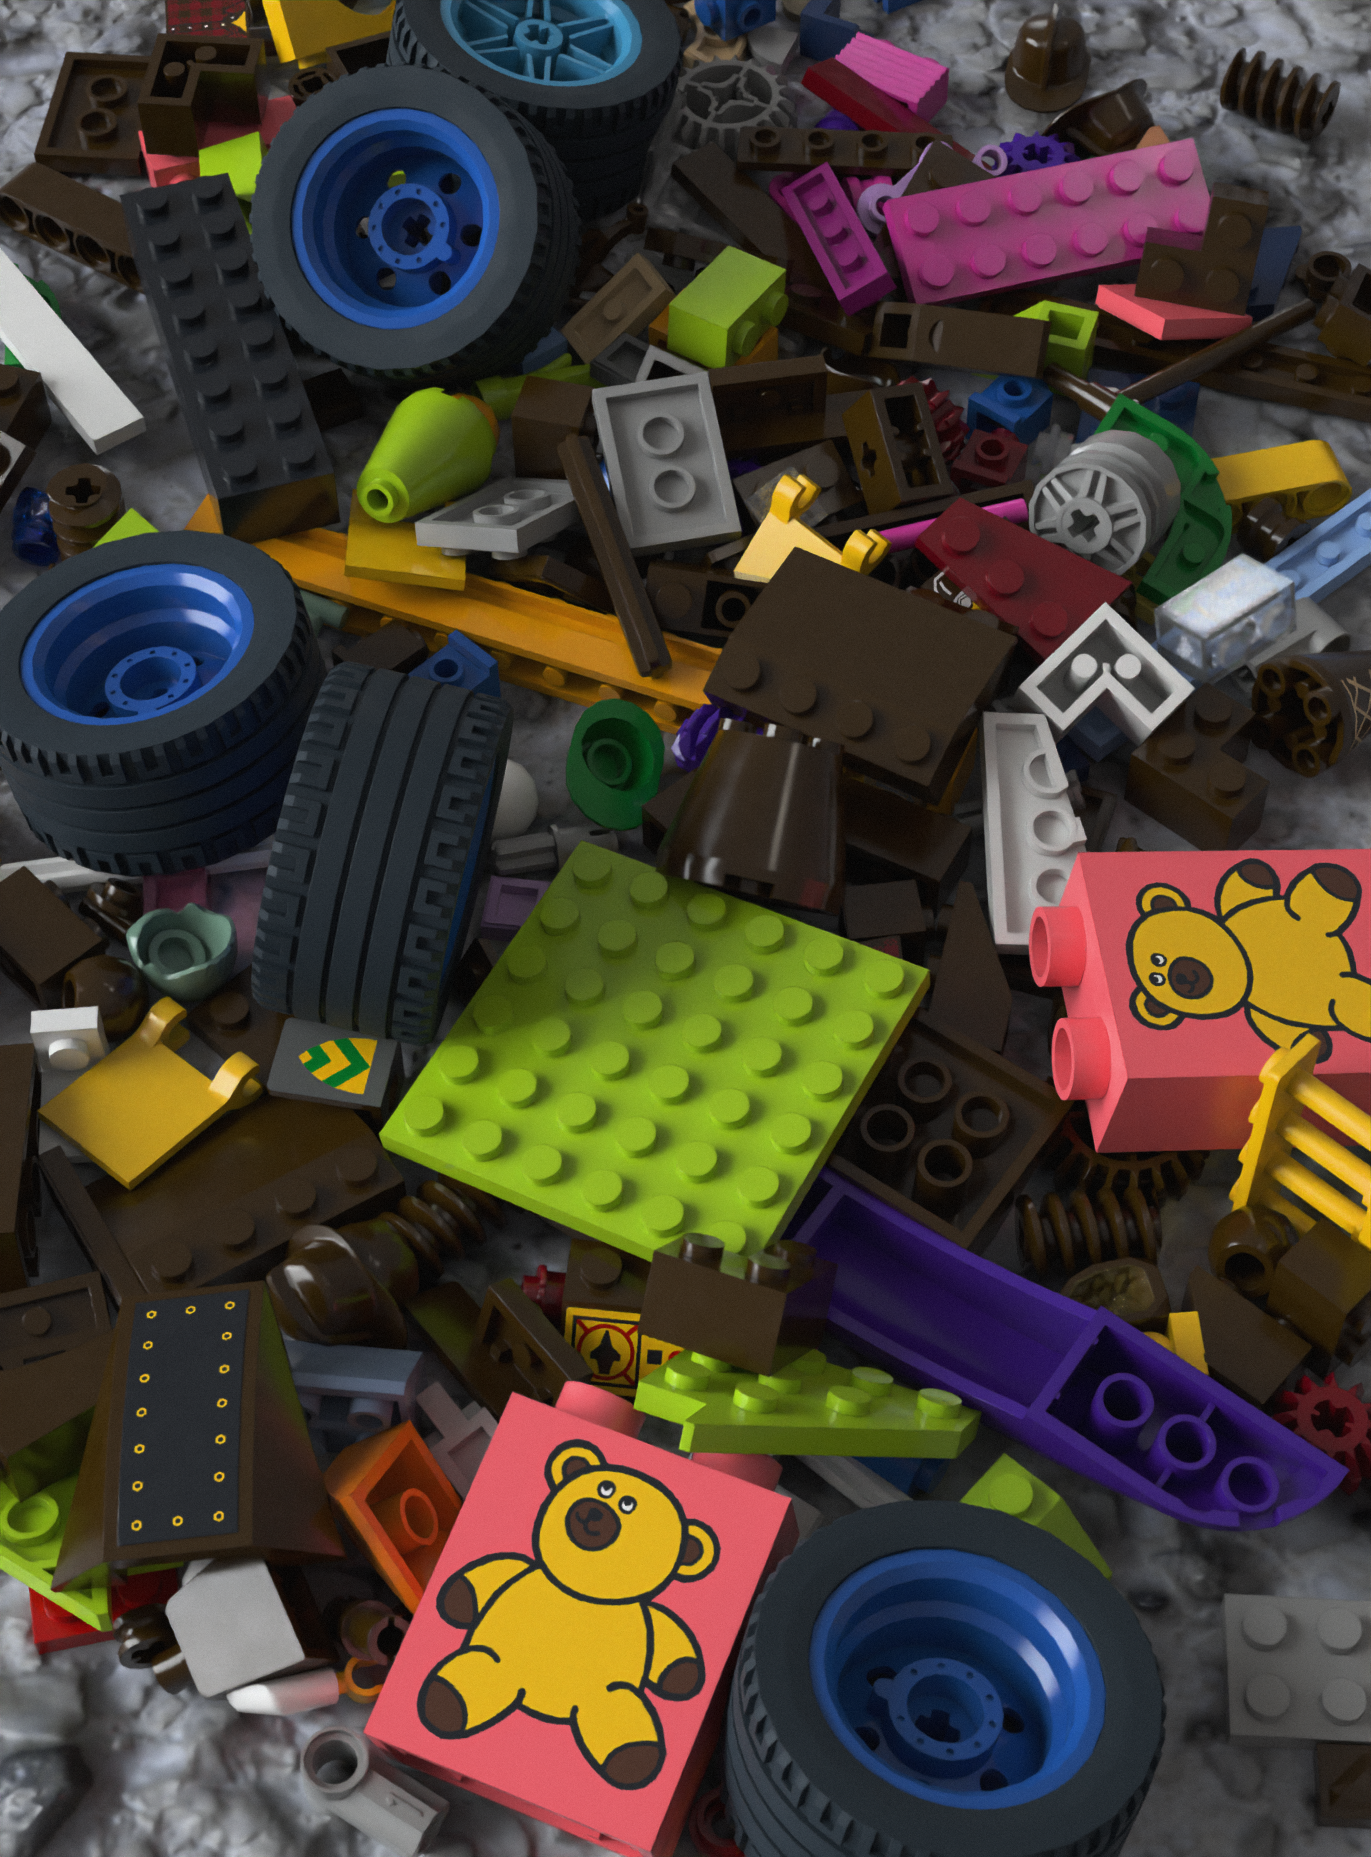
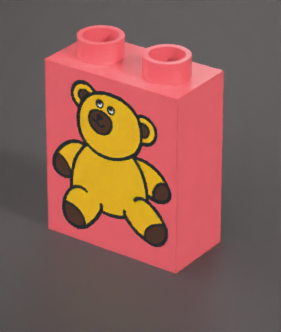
(1192, 978)
(586, 1622)

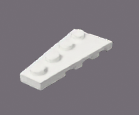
(1026, 824)

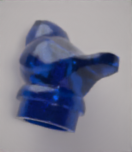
(33, 529)

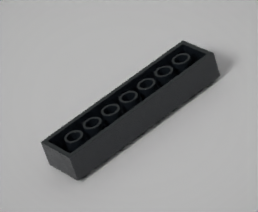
(230, 361)

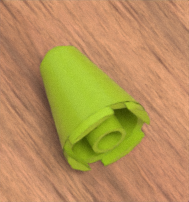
(426, 456)

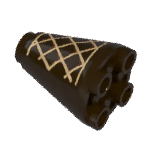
(1312, 708)

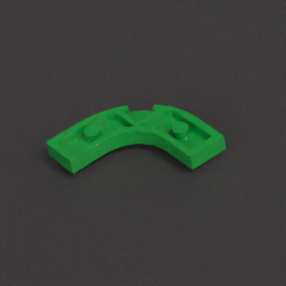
(1203, 523)

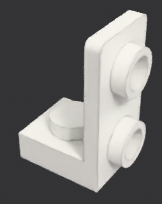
(67, 1047)

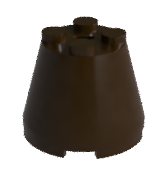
(763, 820)

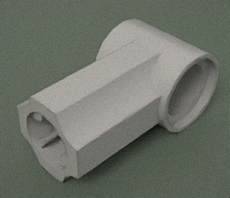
(1314, 634)
(375, 1798)

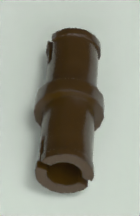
(365, 1628)

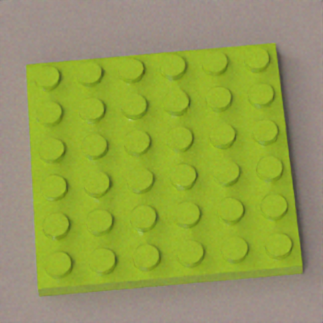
(657, 1060)

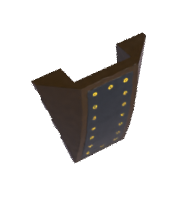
(196, 1444)

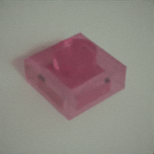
(177, 890)

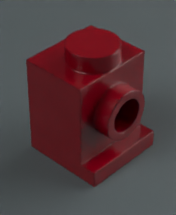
(990, 460)

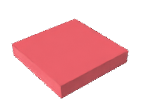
(1168, 319)

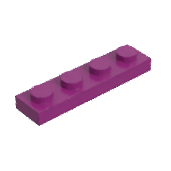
(838, 239)

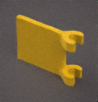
(785, 530)
(392, 555)
(147, 1099)

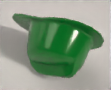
(614, 763)

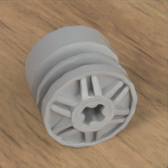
(1122, 483)

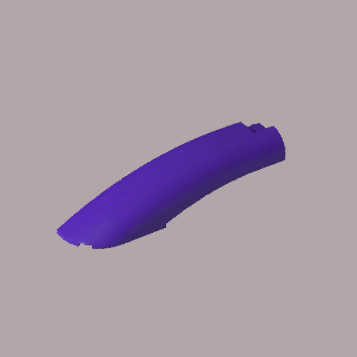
(1054, 1371)

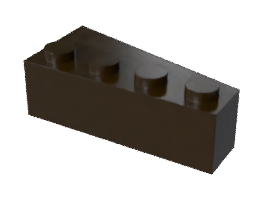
(18, 1165)

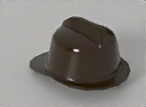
(1048, 63)
(1106, 122)
(331, 1296)

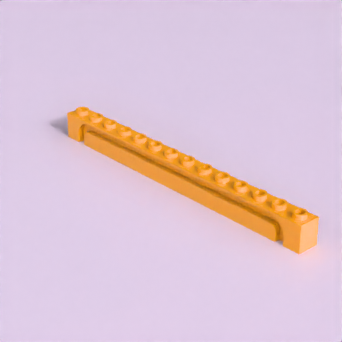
(533, 637)

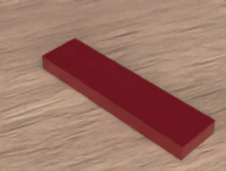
(866, 103)

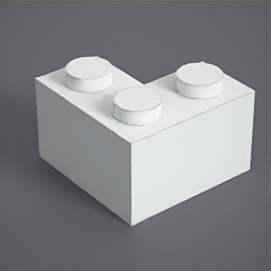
(1106, 668)

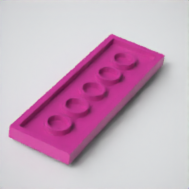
(1044, 223)

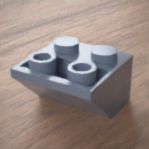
(355, 1391)

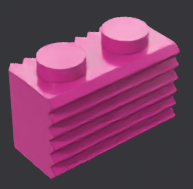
(907, 78)

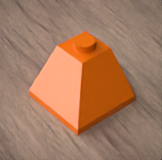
(394, 1507)

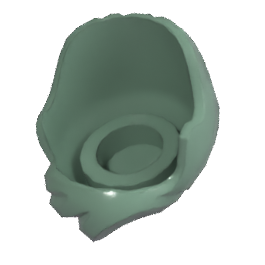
(184, 952)

